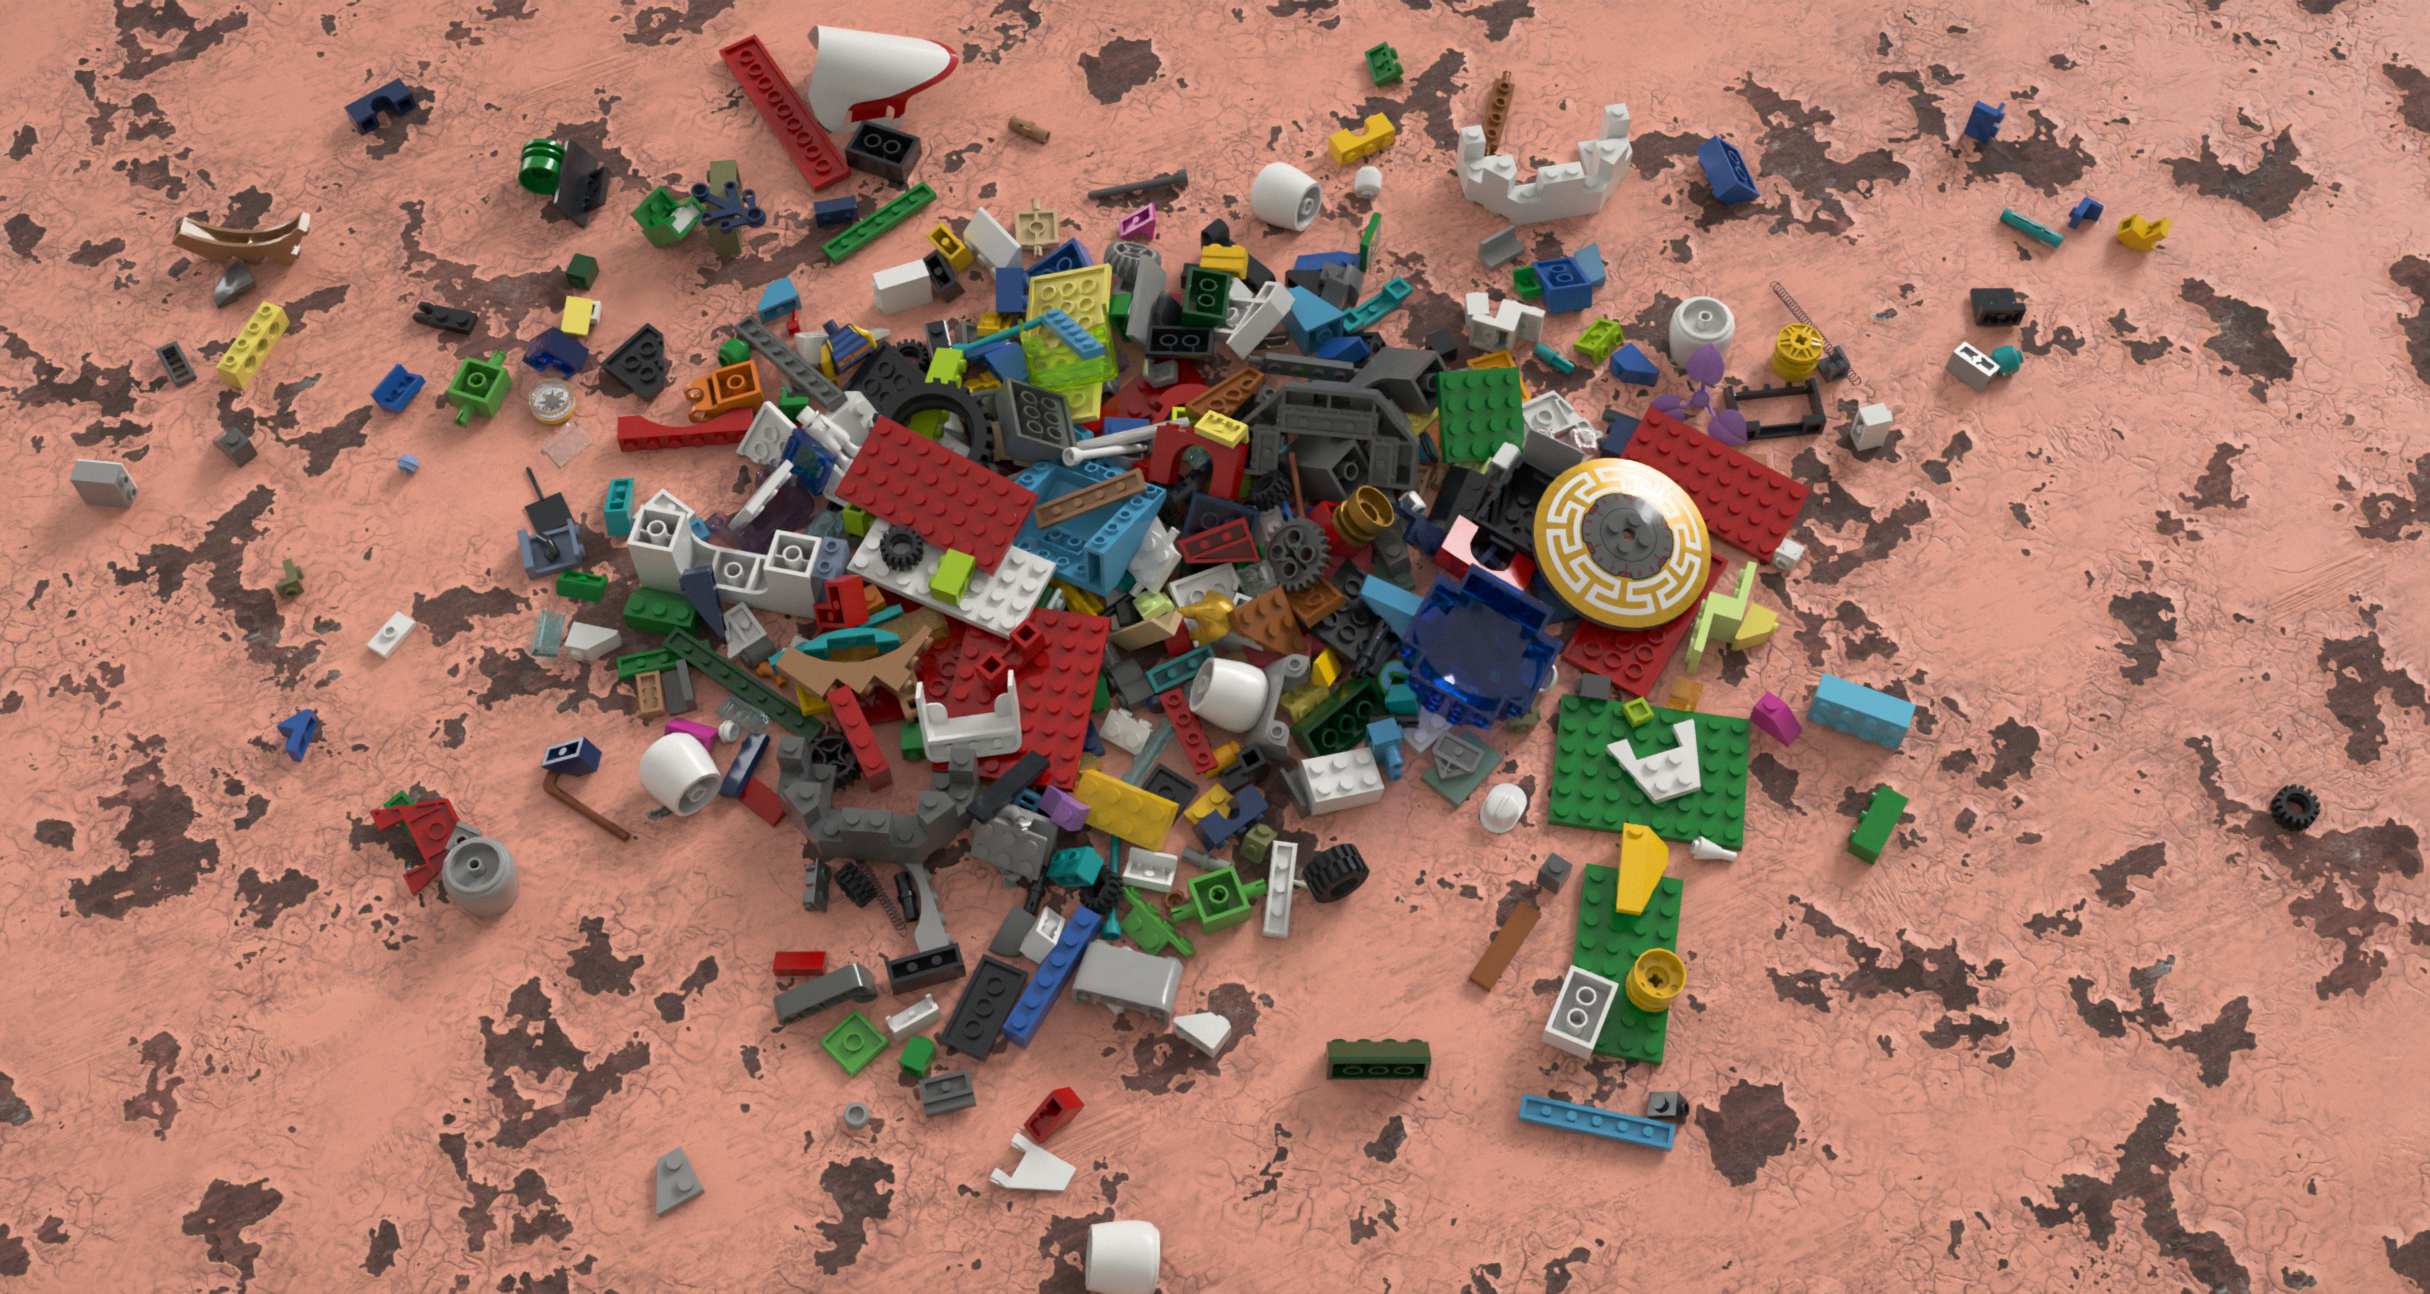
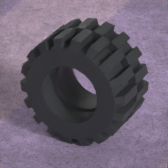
(1335, 873)

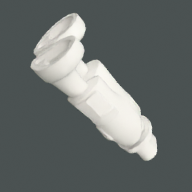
(829, 435)

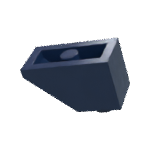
(572, 757)

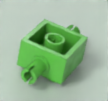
(479, 387)
(1232, 903)

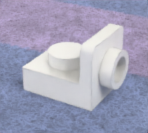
(1787, 555)

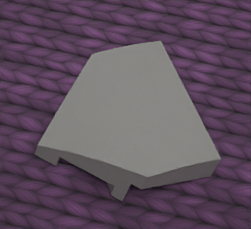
(1456, 756)

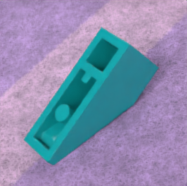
(620, 507)

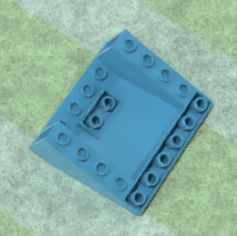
(1097, 545)

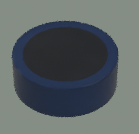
(1155, 705)

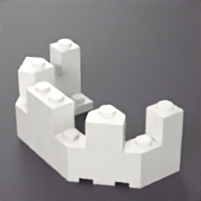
(1558, 189)

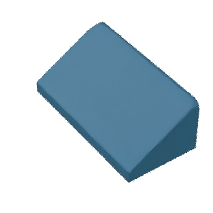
(1591, 264)

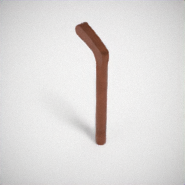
(1296, 485)
(550, 788)

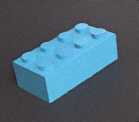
(1861, 711)

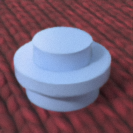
(408, 463)

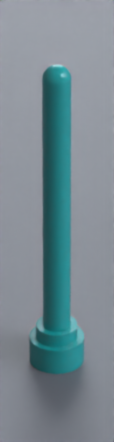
(998, 336)
(1111, 929)

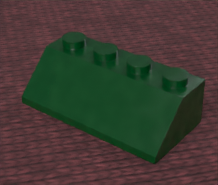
(1339, 719)
(1377, 1060)

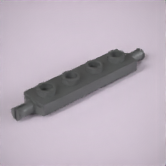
(1305, 367)

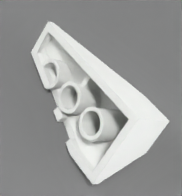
(811, 343)

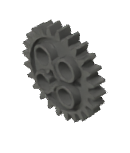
(1311, 540)

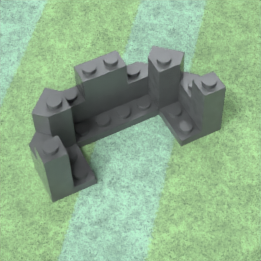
(1336, 411)
(873, 834)

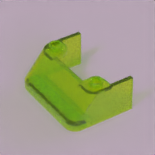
(1062, 367)

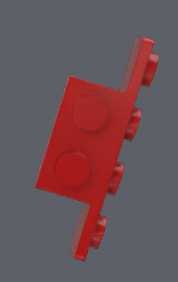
(1188, 729)

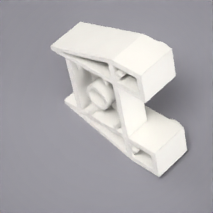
(1251, 318)

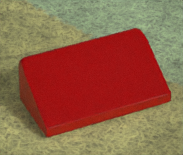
(762, 802)
(799, 963)

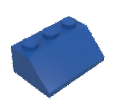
(1726, 171)

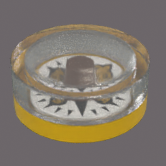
(551, 401)

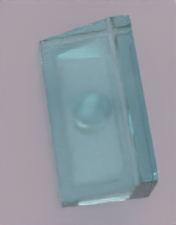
(547, 634)

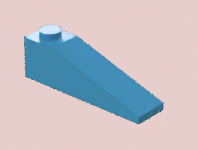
(1390, 602)

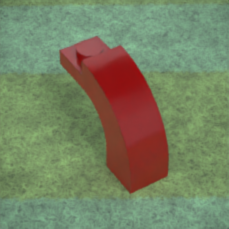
(1175, 397)

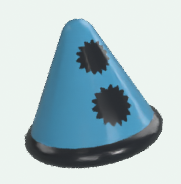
(1427, 449)

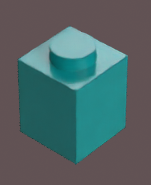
(1402, 700)

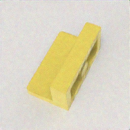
(577, 316)

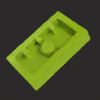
(1600, 339)

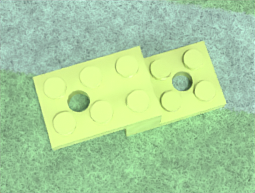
(1719, 617)

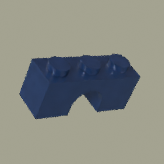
(391, 96)
(1215, 830)

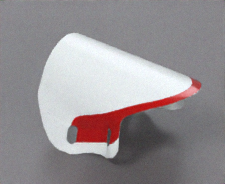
(869, 73)

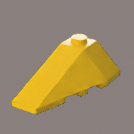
(1640, 867)

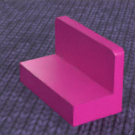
(703, 733)

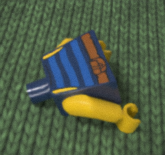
(844, 348)

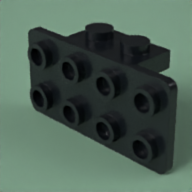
(580, 184)

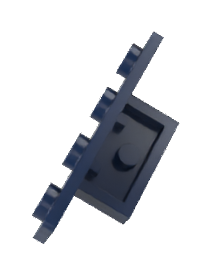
(1419, 532)

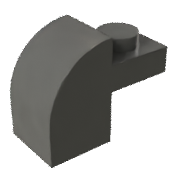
(1349, 274)

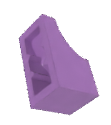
(1064, 809)

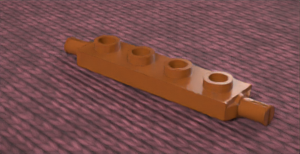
(1497, 112)

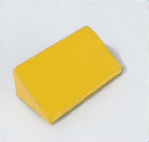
(1326, 668)

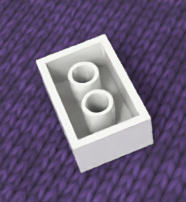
(1340, 781)
(1579, 1012)

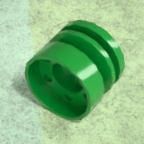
(540, 166)

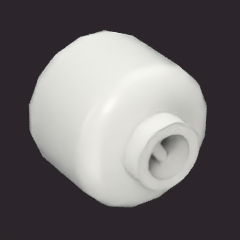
(1368, 182)

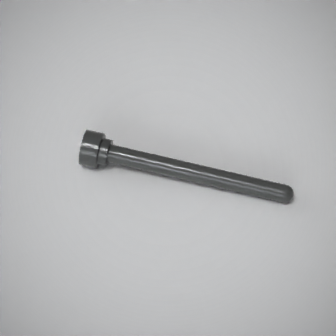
(1179, 178)

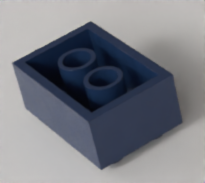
(1210, 511)

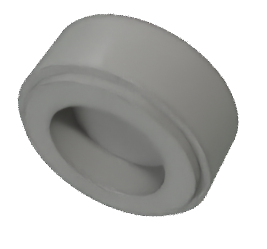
(857, 1115)

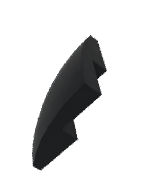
(1167, 310)

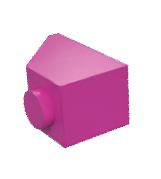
(1776, 719)

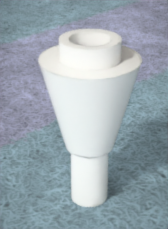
(1706, 849)

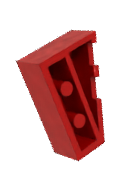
(1221, 544)

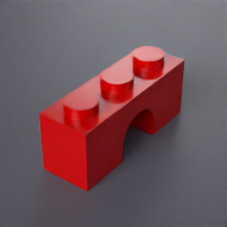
(1024, 644)

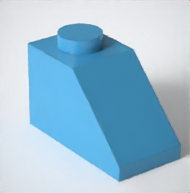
(778, 300)

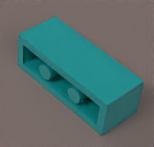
(1178, 669)

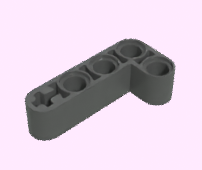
(827, 991)

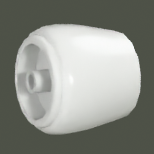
(1285, 197)
(1698, 323)
(1229, 694)
(680, 773)
(1122, 1257)

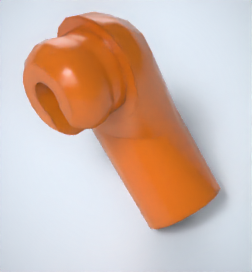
(765, 669)

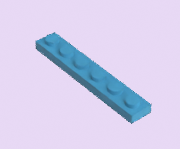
(1072, 334)
(1596, 1122)

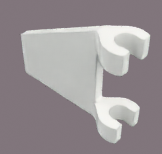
(1036, 1170)

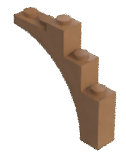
(221, 243)
(889, 670)

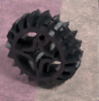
(832, 751)

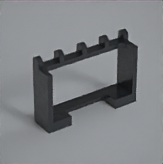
(1809, 424)

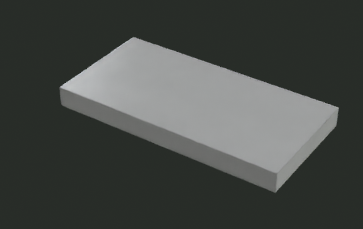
(1148, 285)

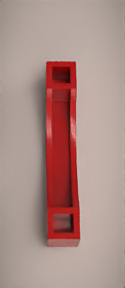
(641, 434)

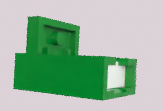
(666, 219)

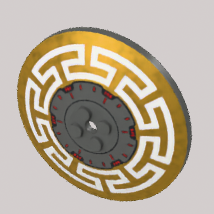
(1598, 570)

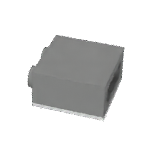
(103, 483)

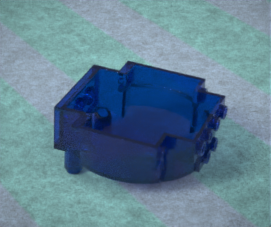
(1478, 649)

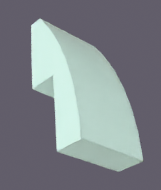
(1056, 601)

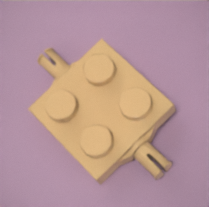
(1037, 228)

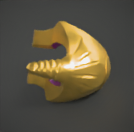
(1211, 617)

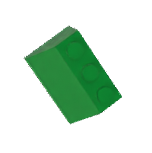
(661, 612)

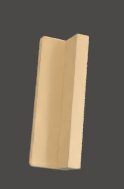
(1147, 631)

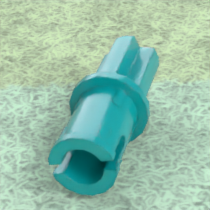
(1553, 358)

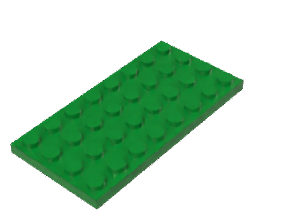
(1609, 947)

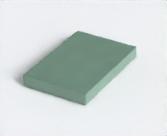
(1459, 788)

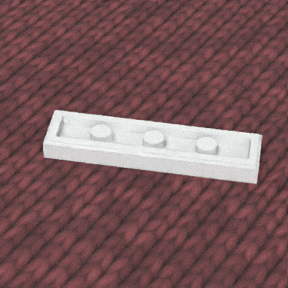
(1280, 889)

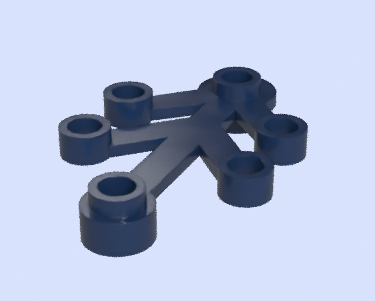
(753, 217)

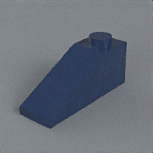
(703, 594)

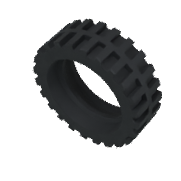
(949, 398)

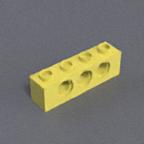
(253, 345)

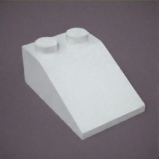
(854, 417)

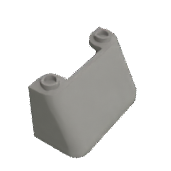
(1268, 733)
(1128, 980)

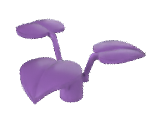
(1708, 367)

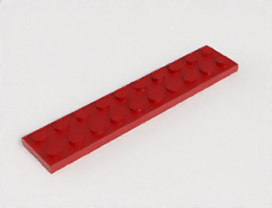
(785, 113)

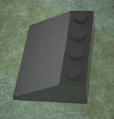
(1033, 421)

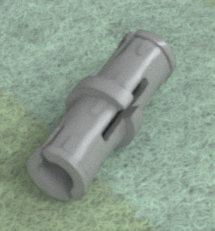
(1203, 859)

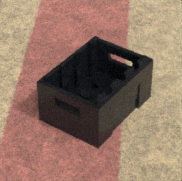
(1506, 507)

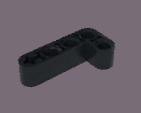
(1257, 273)

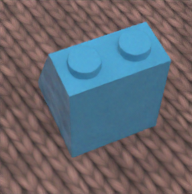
(1311, 320)

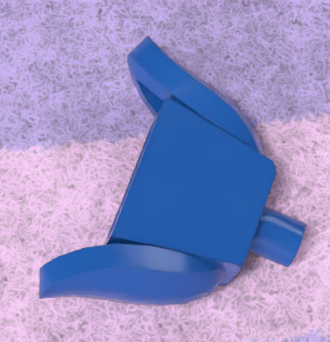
(1001, 360)

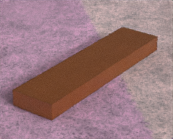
(1505, 946)

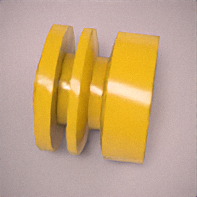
(1796, 352)
(1665, 973)

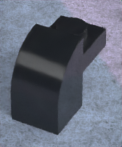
(1249, 769)

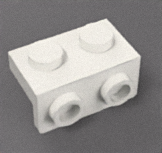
(1126, 731)
(1150, 870)

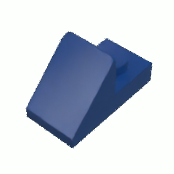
(299, 733)

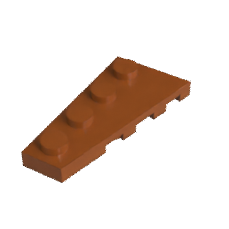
(1227, 395)

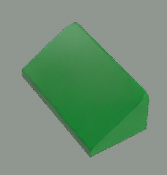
(581, 586)

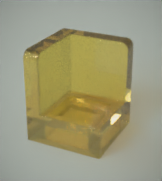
(1684, 694)

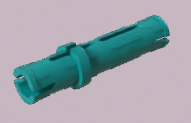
(2039, 232)

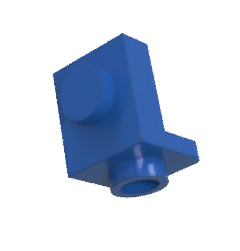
(2087, 208)

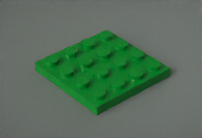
(1479, 412)

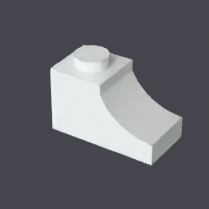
(1043, 935)

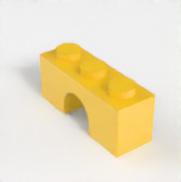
(1348, 148)

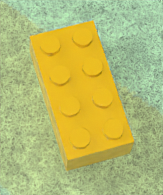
(1126, 810)

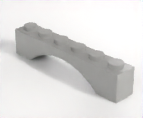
(930, 929)

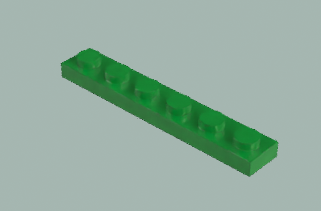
(879, 222)

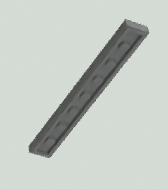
(790, 363)

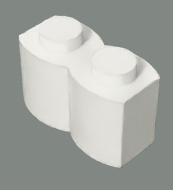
(1502, 462)

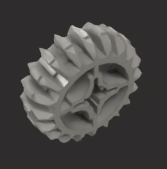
(1125, 257)

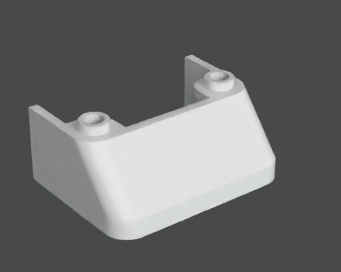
(986, 733)

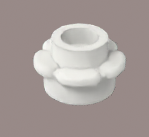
(728, 731)

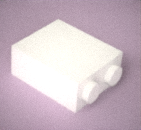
(902, 287)

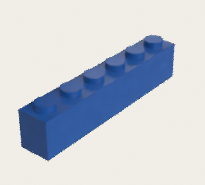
(1052, 977)

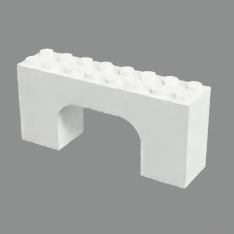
(775, 582)

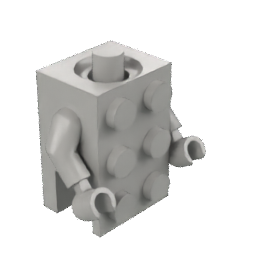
(1015, 843)

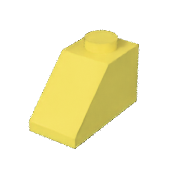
(1755, 627)

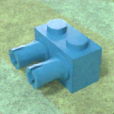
(1385, 743)

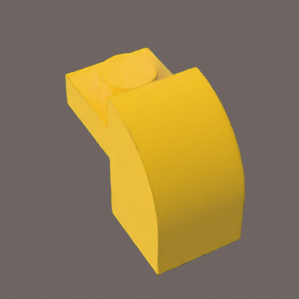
(2140, 235)

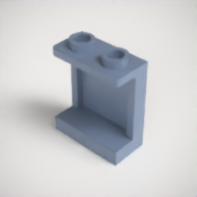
(567, 542)
(831, 562)

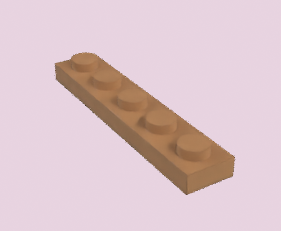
(1090, 499)

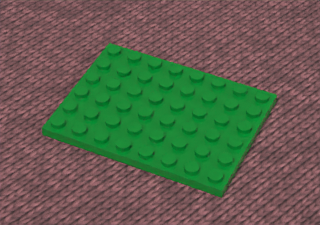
(1600, 796)

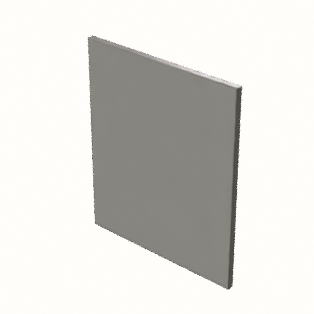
(1551, 453)

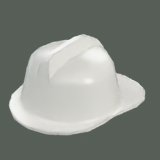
(1503, 808)

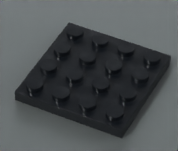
(1351, 625)

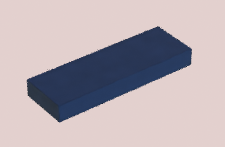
(744, 765)

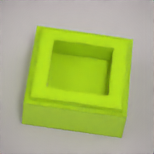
(1637, 712)

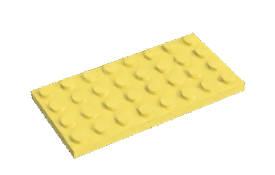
(1081, 297)

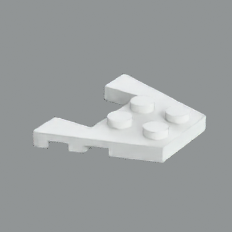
(1554, 413)
(1665, 773)

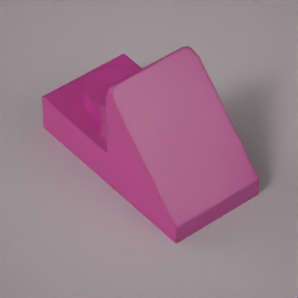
(1137, 222)

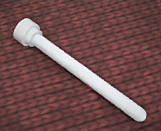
(1073, 456)

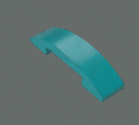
(1377, 307)
(852, 638)

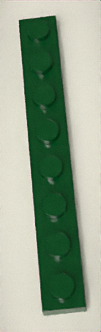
(742, 685)

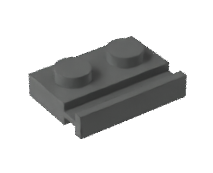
(947, 1093)

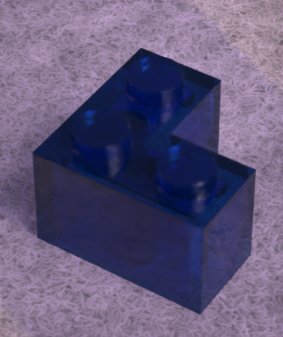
(555, 350)

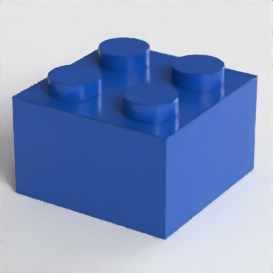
(1011, 291)

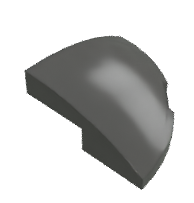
(233, 282)
(1012, 933)

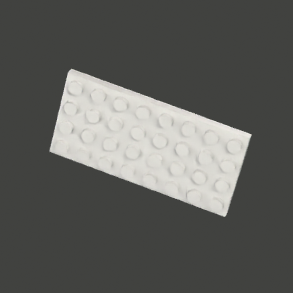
(988, 603)

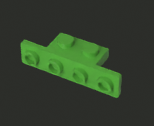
(1150, 929)

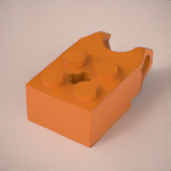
(726, 389)

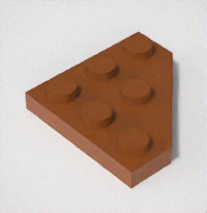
(1269, 623)

